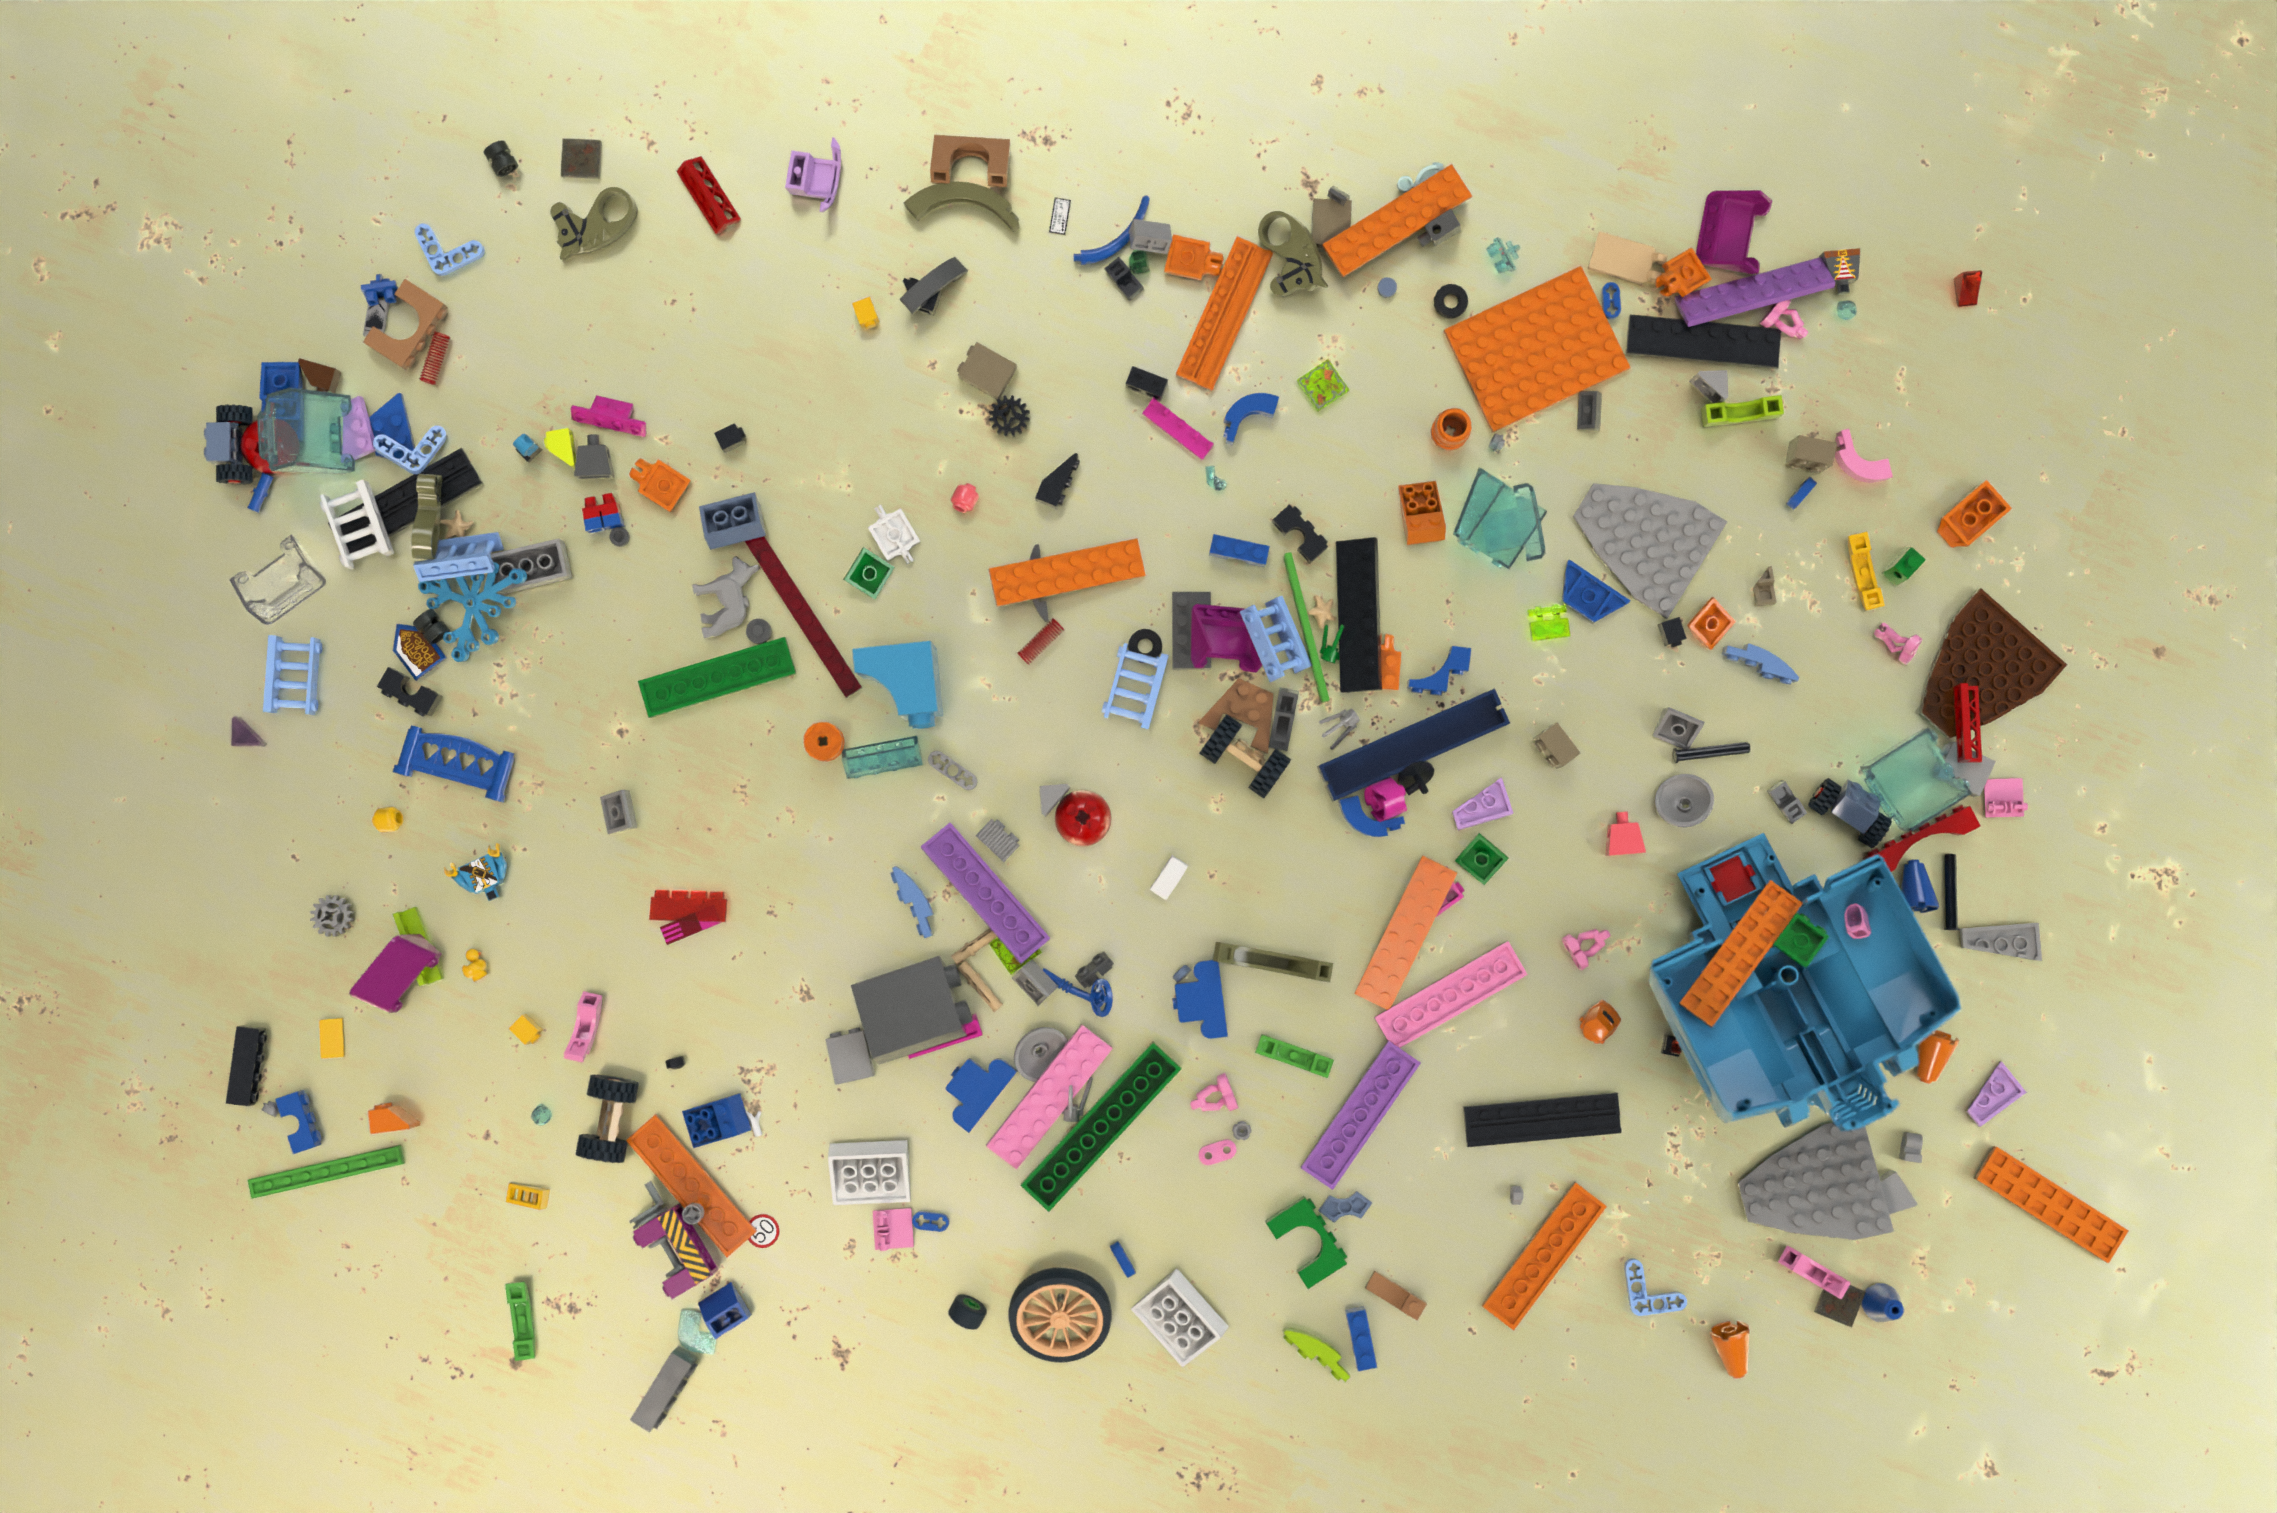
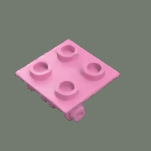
(2004, 798)
(893, 1229)

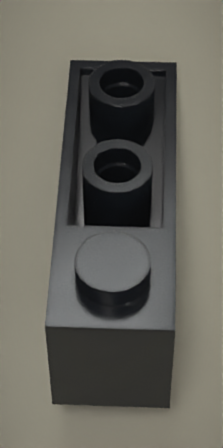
(1054, 485)

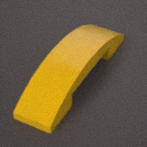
(1863, 571)

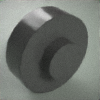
(758, 631)

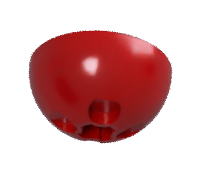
(250, 450)
(1097, 821)

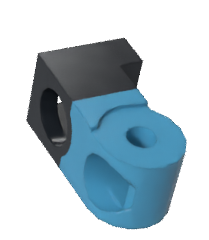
(526, 447)

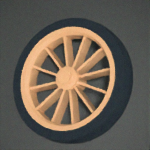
(1060, 1314)

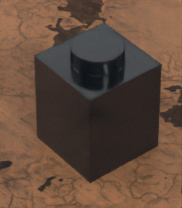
(730, 437)
(1672, 632)

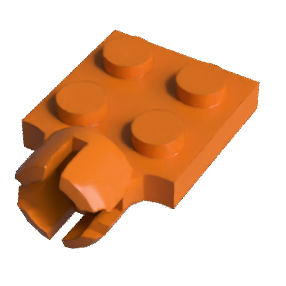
(1192, 258)
(1682, 274)
(660, 483)
(1390, 663)

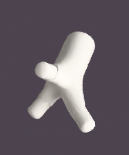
(754, 1121)

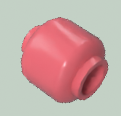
(964, 498)

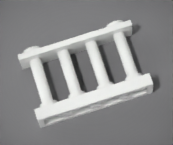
(369, 510)

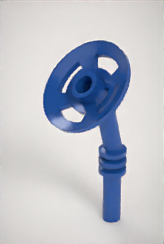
(1096, 998)

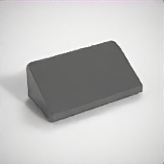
(1589, 410)

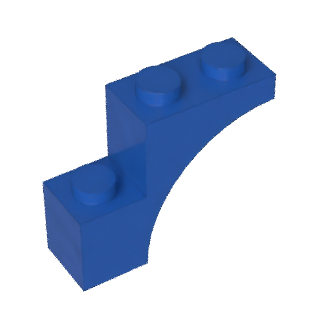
(1457, 662)

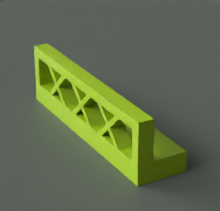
(411, 923)

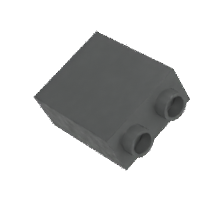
(911, 1009)

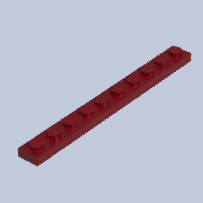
(804, 615)

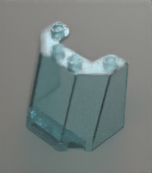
(303, 432)
(1485, 497)
(1914, 781)

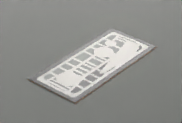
(1060, 216)

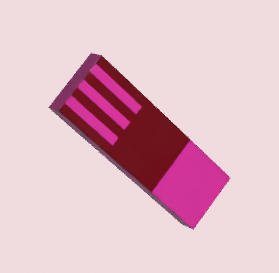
(681, 929)

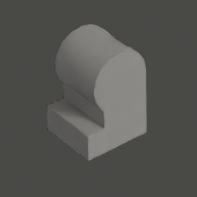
(1911, 1147)

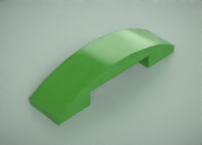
(1294, 1056)
(522, 1320)

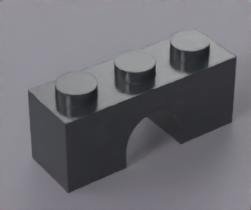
(1291, 519)
(394, 684)

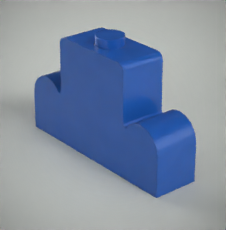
(1203, 1000)
(977, 1089)

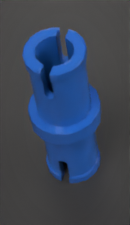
(260, 492)

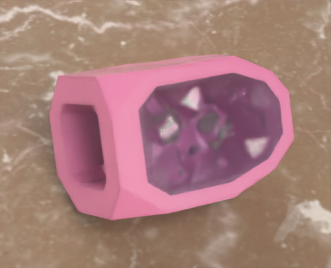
(1857, 921)

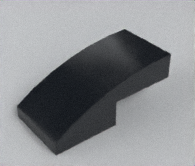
(1124, 278)

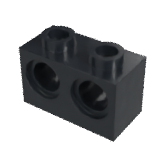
(1146, 383)

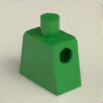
(1905, 564)

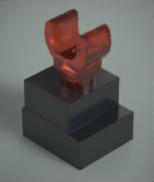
(1670, 1046)

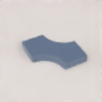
(1354, 1205)

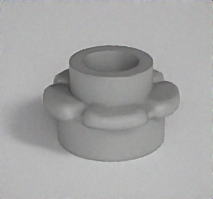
(1497, 442)
(270, 1108)
(1241, 1125)

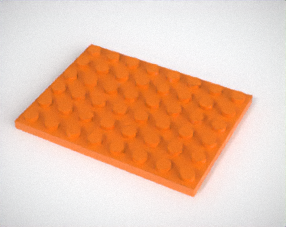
(1536, 349)

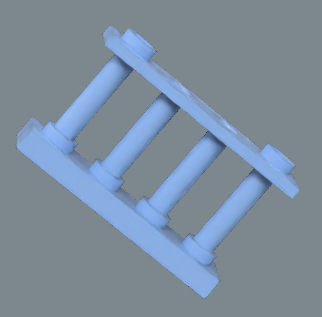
(460, 557)
(1287, 633)
(275, 665)
(1148, 699)

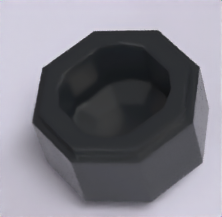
(675, 1063)

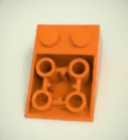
(1422, 513)

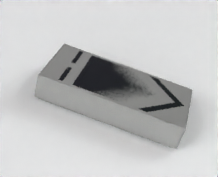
(376, 317)

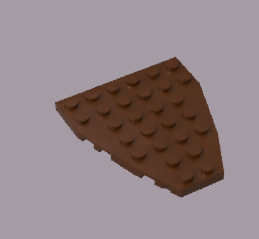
(1990, 652)

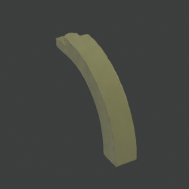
(961, 192)
(1273, 961)

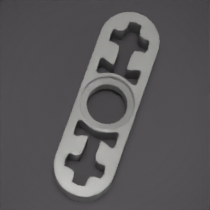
(967, 774)

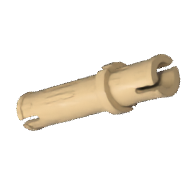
(973, 946)
(977, 983)

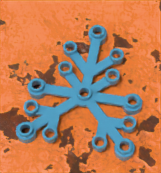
(490, 591)

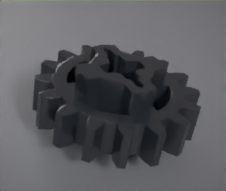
(1017, 417)

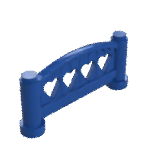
(493, 780)

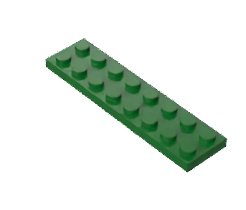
(717, 677)

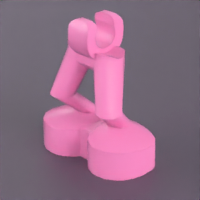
(1772, 316)
(1908, 649)
(1573, 946)
(1228, 1096)

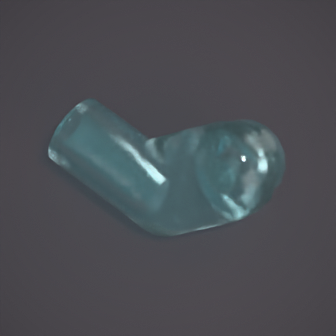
(1212, 480)

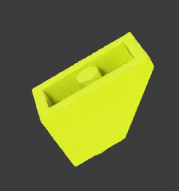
(562, 445)

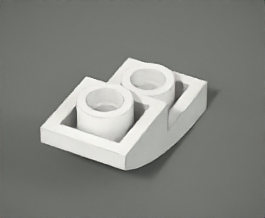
(1169, 877)

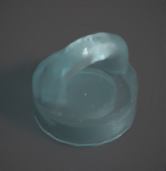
(1846, 310)
(541, 1114)

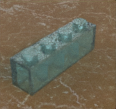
(882, 757)

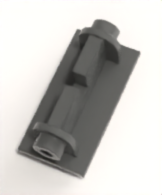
(1100, 963)

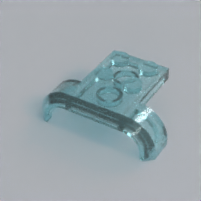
(1516, 526)

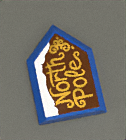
(415, 651)

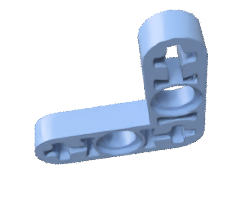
(440, 256)
(416, 454)
(1642, 1296)

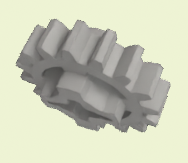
(336, 922)

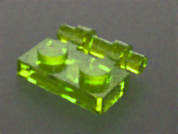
(1548, 629)

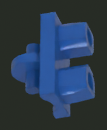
(380, 288)

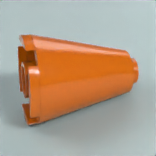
(1934, 1054)
(1732, 1346)

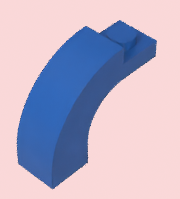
(1252, 404)
(1356, 818)

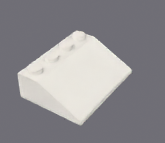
(869, 1172)
(1180, 1318)

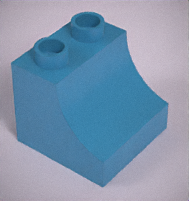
(909, 674)

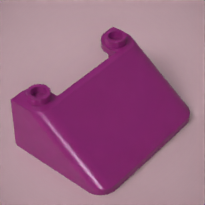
(1729, 227)
(1221, 634)
(395, 971)

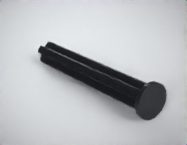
(1710, 751)
(1951, 892)

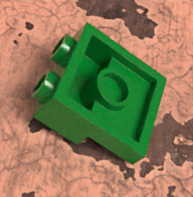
(1801, 939)

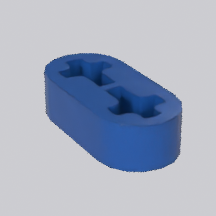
(1616, 302)
(1801, 493)
(929, 1225)
(1123, 1259)

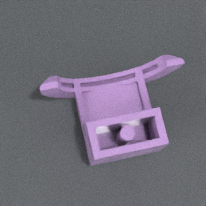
(815, 176)

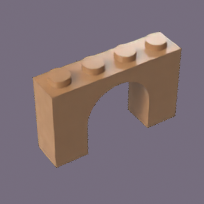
(951, 148)
(429, 312)

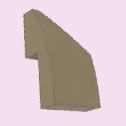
(1764, 589)

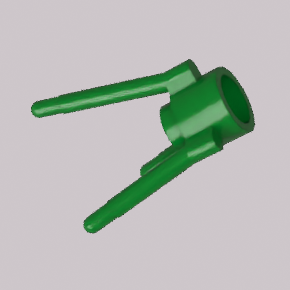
(1330, 653)

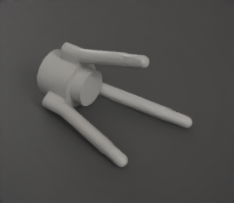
(1348, 718)
(1072, 1112)

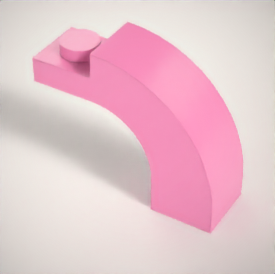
(1857, 467)
(585, 1027)
(1814, 1272)

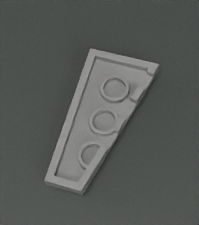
(2008, 940)

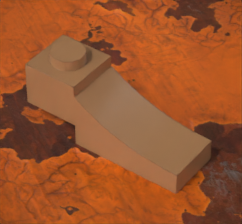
(1396, 1295)

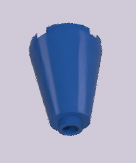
(1918, 888)
(1882, 1303)

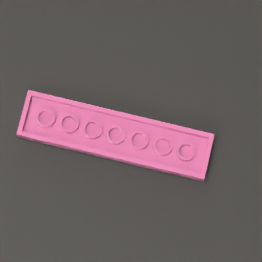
(1451, 995)
(1048, 1096)

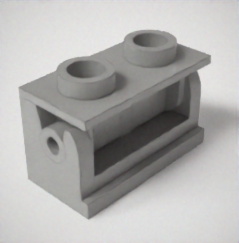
(1150, 236)

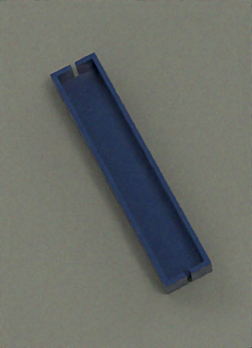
(1413, 744)

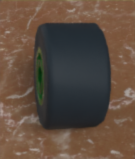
(967, 1312)

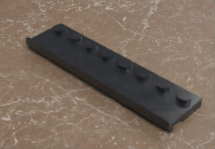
(1703, 342)
(400, 502)
(1359, 614)
(1542, 1119)

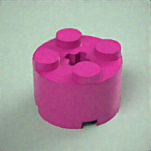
(1385, 799)

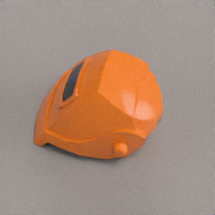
(1599, 1022)

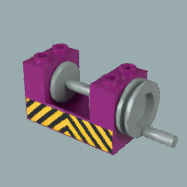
(696, 1260)

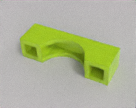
(1732, 413)

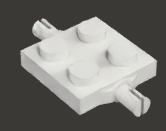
(894, 534)

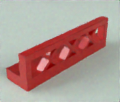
(704, 194)
(1964, 725)

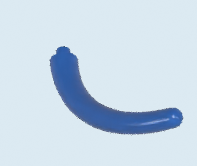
(1098, 254)

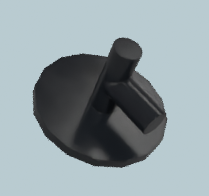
(1416, 776)

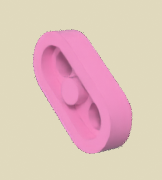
(1216, 1150)

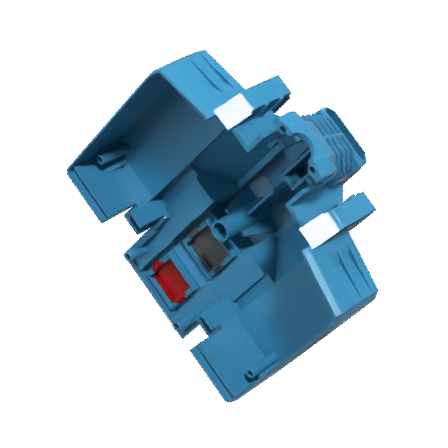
(1824, 1024)

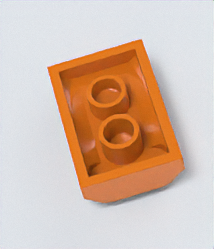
(1973, 516)

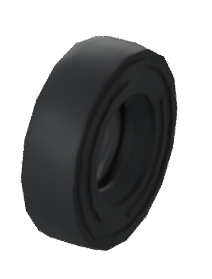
(1462, 298)
(1146, 634)

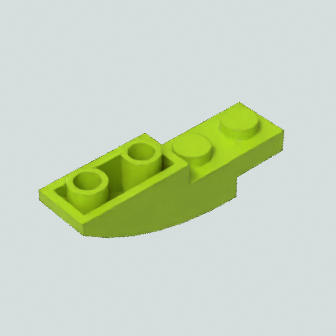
(1311, 1346)

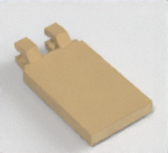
(1625, 259)

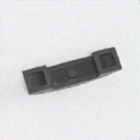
(932, 283)
(1041, 607)

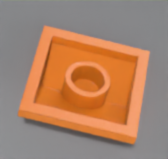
(1710, 623)

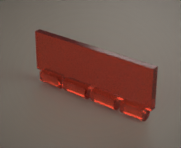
(681, 908)

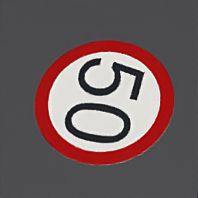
(767, 1231)

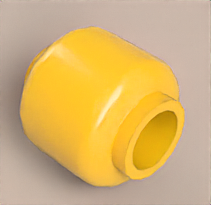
(387, 819)

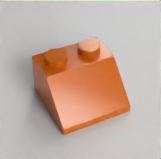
(390, 1118)

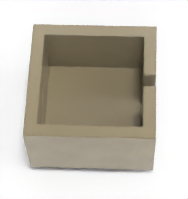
(1810, 453)
(1556, 746)

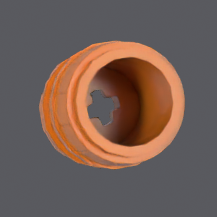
(1455, 419)
(835, 741)

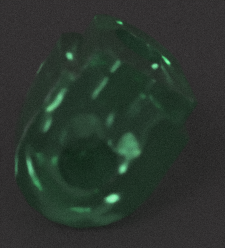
(1139, 262)

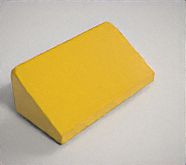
(331, 1038)

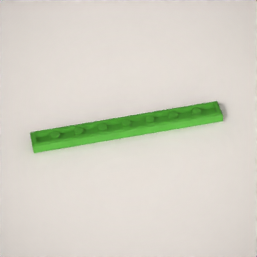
(1306, 628)
(326, 1171)

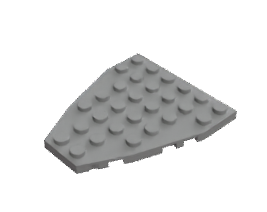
(1648, 540)
(1819, 1187)

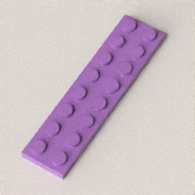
(1754, 291)
(985, 893)
(1360, 1115)

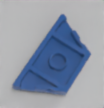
(394, 423)
(1589, 594)

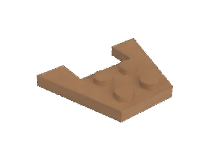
(1247, 704)

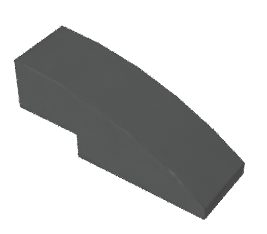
(1283, 718)

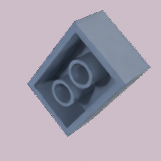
(732, 521)

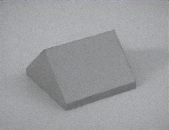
(1712, 384)
(1677, 728)
(1051, 795)
(618, 811)
(1034, 982)

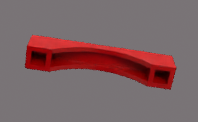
(1959, 822)

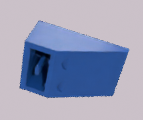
(716, 1120)

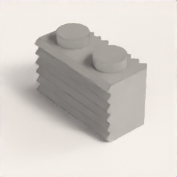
(998, 840)

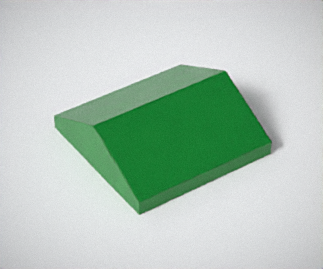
(868, 573)
(1481, 859)

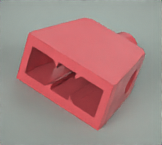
(1624, 837)

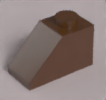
(320, 376)

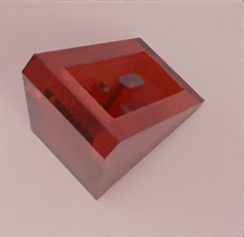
(1967, 287)

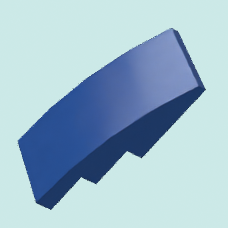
(277, 377)

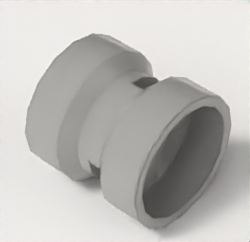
(689, 1213)

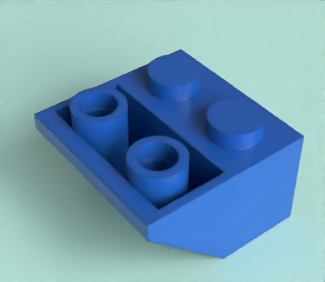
(723, 1310)

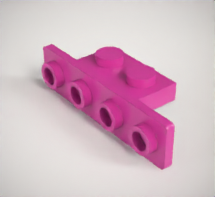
(611, 415)

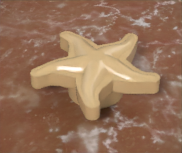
(456, 526)
(1321, 611)

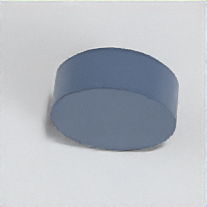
(1387, 287)
(1181, 973)

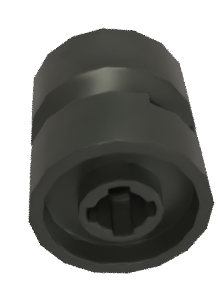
(499, 155)
(430, 625)

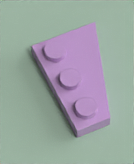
(357, 430)
(1484, 807)
(1996, 1095)

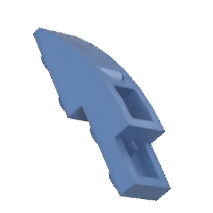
(1768, 663)
(911, 892)

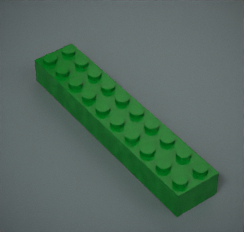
(1100, 1126)

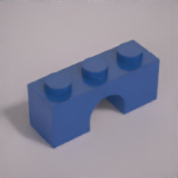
(1237, 549)
(306, 1135)
(1361, 1338)

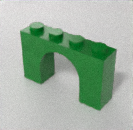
(1329, 1257)

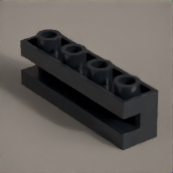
(246, 1065)

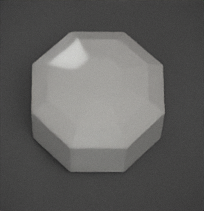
(1516, 1195)

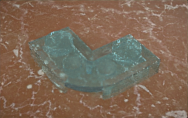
(690, 1335)

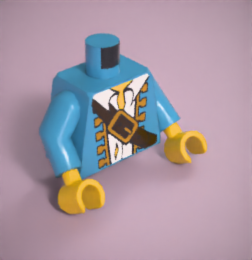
(481, 874)

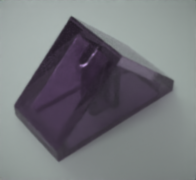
(244, 735)

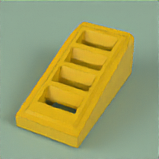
(539, 1200)

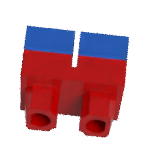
(602, 516)

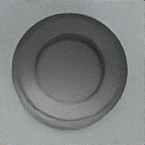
(619, 537)

